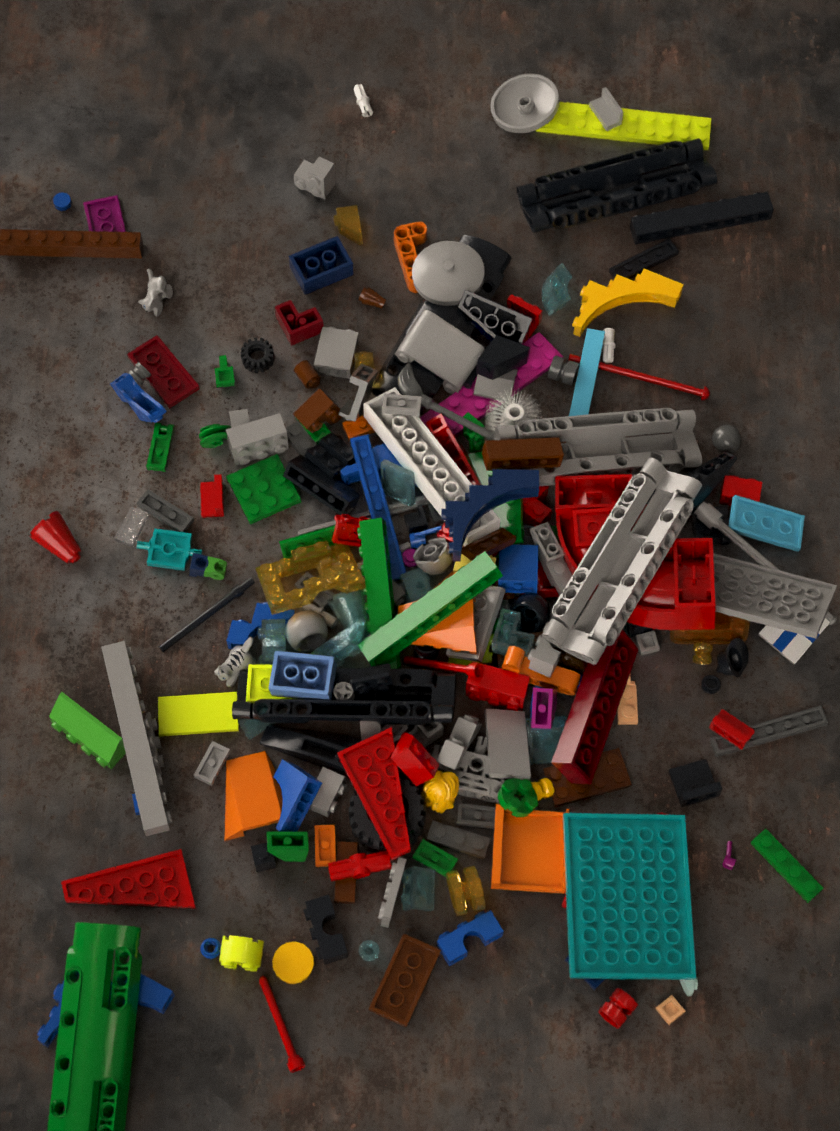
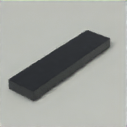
(645, 260)

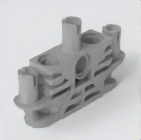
(477, 782)

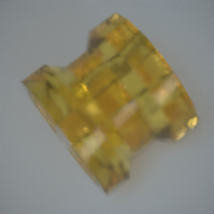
(702, 653)

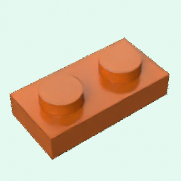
(357, 428)
(324, 845)

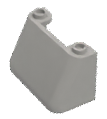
(440, 349)

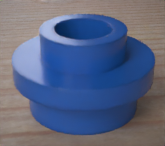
(210, 942)

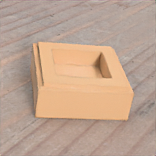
(670, 1009)

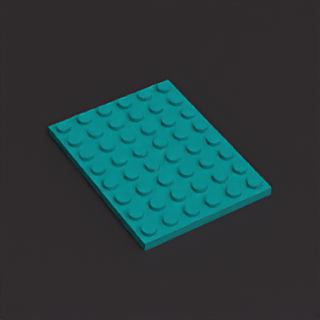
(628, 897)

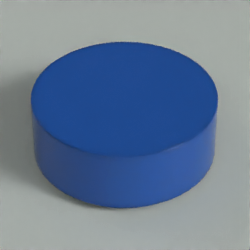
(62, 201)

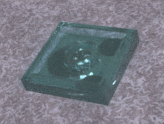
(398, 482)

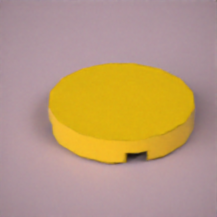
(293, 962)

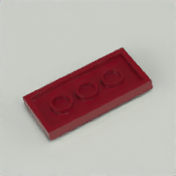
(168, 375)

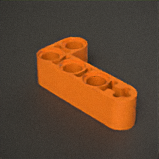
(408, 243)
(562, 679)

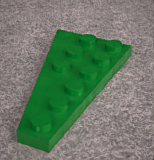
(510, 512)

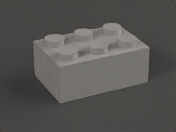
(257, 439)

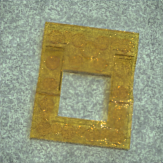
(335, 570)

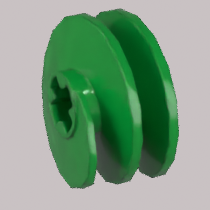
(213, 435)

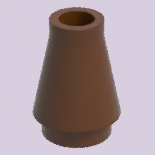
(371, 298)

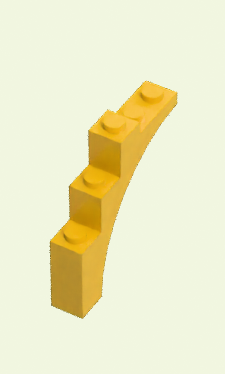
(645, 288)

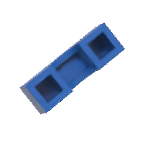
(483, 926)

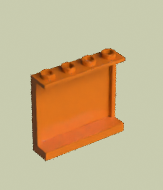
(528, 852)

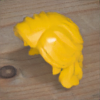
(441, 791)

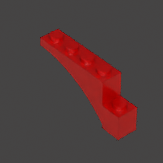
(446, 437)

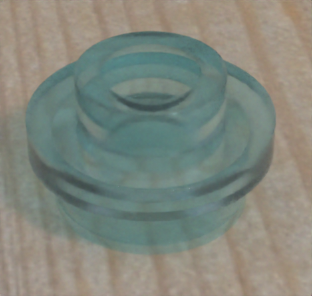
(369, 944)

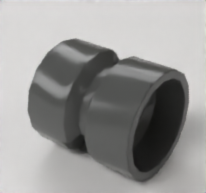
(563, 370)

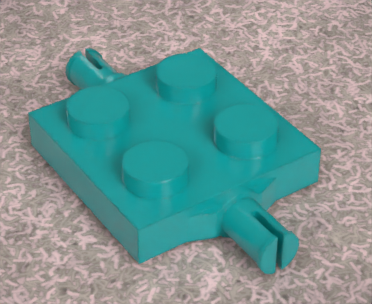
(168, 549)

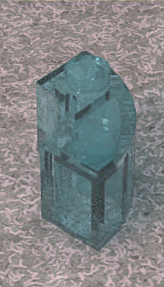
(555, 290)
(273, 639)

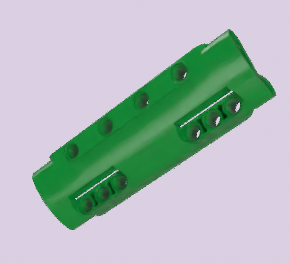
(101, 1037)

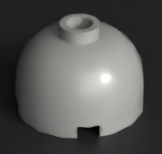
(433, 557)

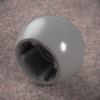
(306, 631)

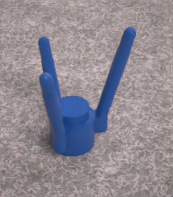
(420, 537)

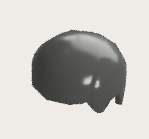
(726, 438)

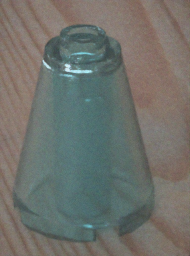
(349, 607)

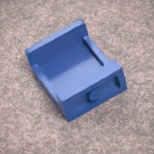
(519, 568)

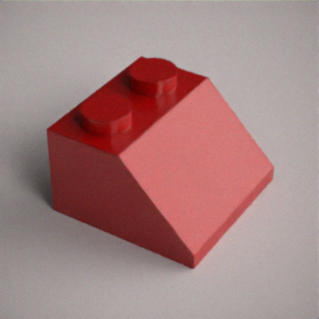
(414, 759)

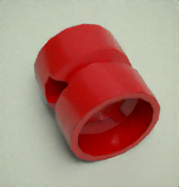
(618, 1007)

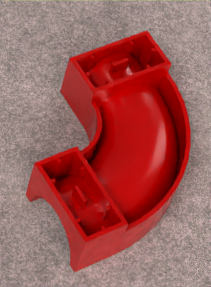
(684, 584)

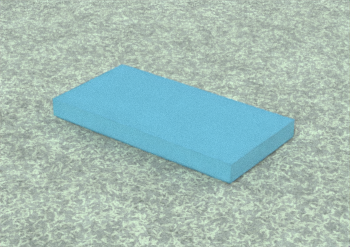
(766, 523)

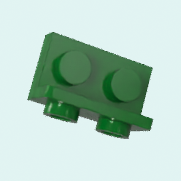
(475, 440)

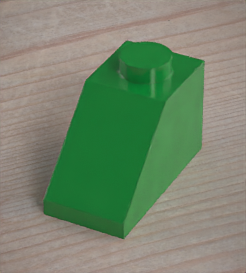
(288, 845)

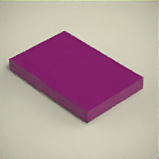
(104, 214)

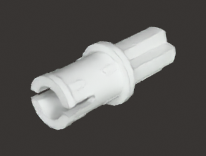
(363, 100)
(608, 346)

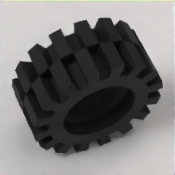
(258, 364)

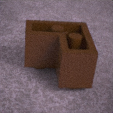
(317, 411)

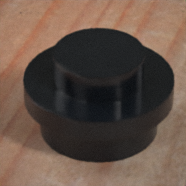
(710, 684)

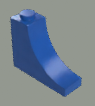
(298, 793)

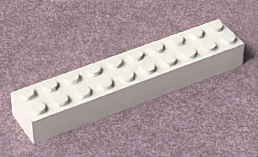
(432, 466)

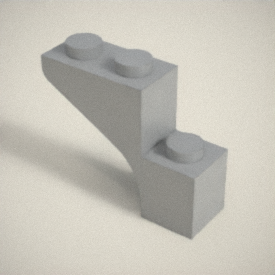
(459, 741)

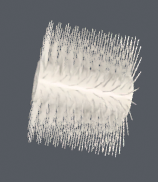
(512, 413)

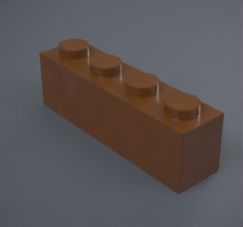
(522, 453)

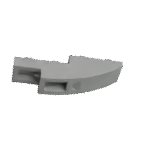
(551, 556)

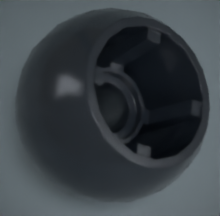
(524, 604)

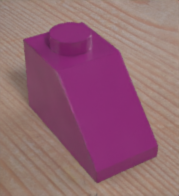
(543, 707)

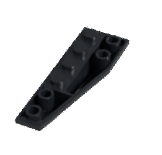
(710, 475)
(310, 746)

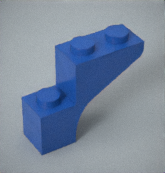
(142, 404)
(242, 629)

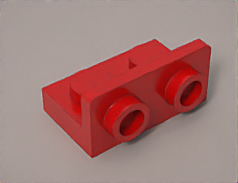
(346, 530)

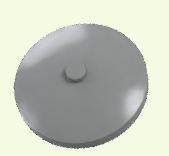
(525, 103)
(446, 271)

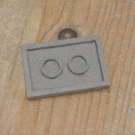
(391, 892)

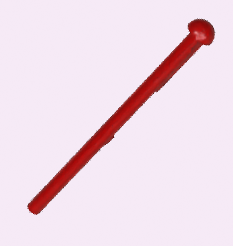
(648, 378)

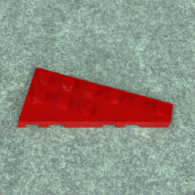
(379, 788)
(145, 882)

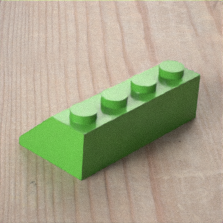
(87, 731)

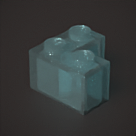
(508, 634)

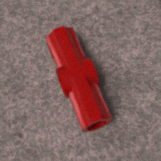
(359, 865)

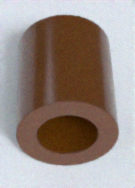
(307, 374)

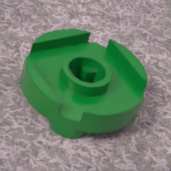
(524, 790)

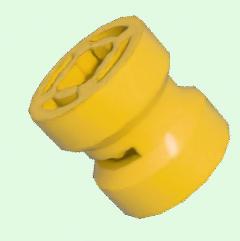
(543, 788)

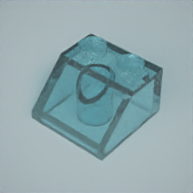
(543, 742)

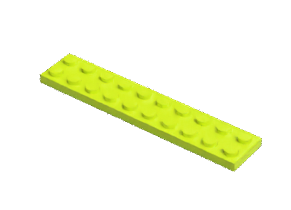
(636, 126)

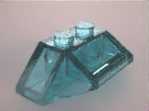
(345, 642)

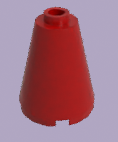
(57, 538)

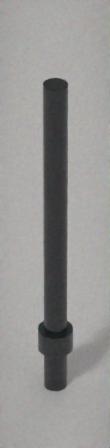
(236, 592)

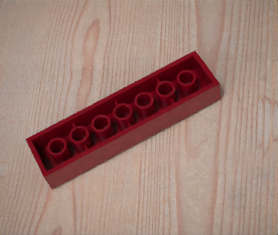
(594, 711)

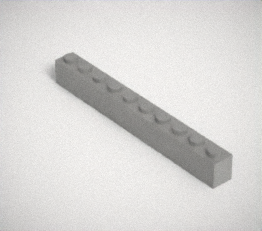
(135, 738)

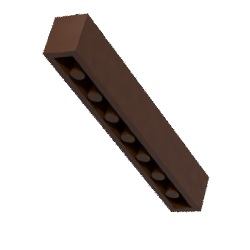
(71, 243)

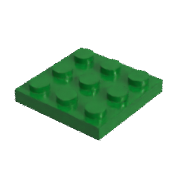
(263, 489)

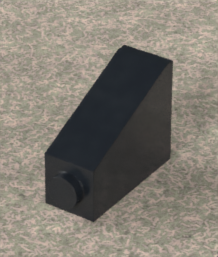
(502, 357)

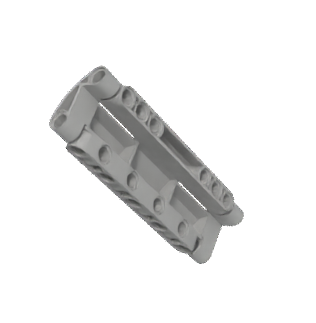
(599, 444)
(621, 561)

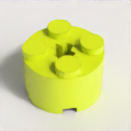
(241, 952)

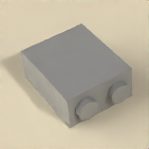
(336, 352)

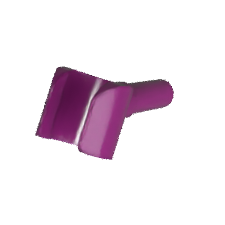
(729, 862)

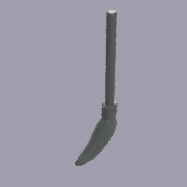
(409, 386)

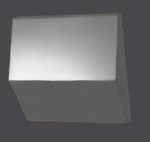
(487, 387)

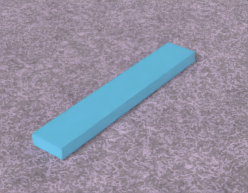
(587, 372)

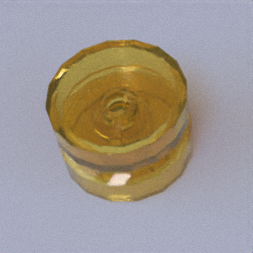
(465, 891)

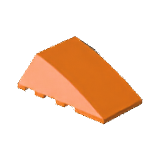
(454, 632)
(251, 794)

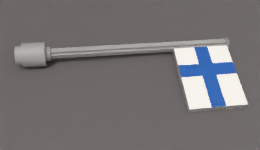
(787, 643)

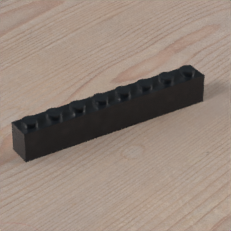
(701, 217)

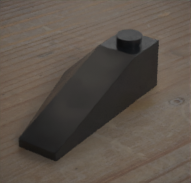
(496, 317)

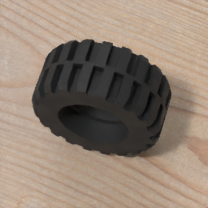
(415, 819)

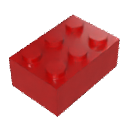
(499, 688)

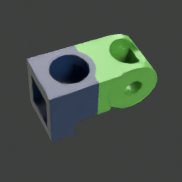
(207, 567)

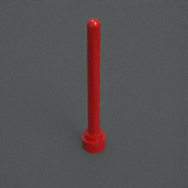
(473, 670)
(295, 1062)

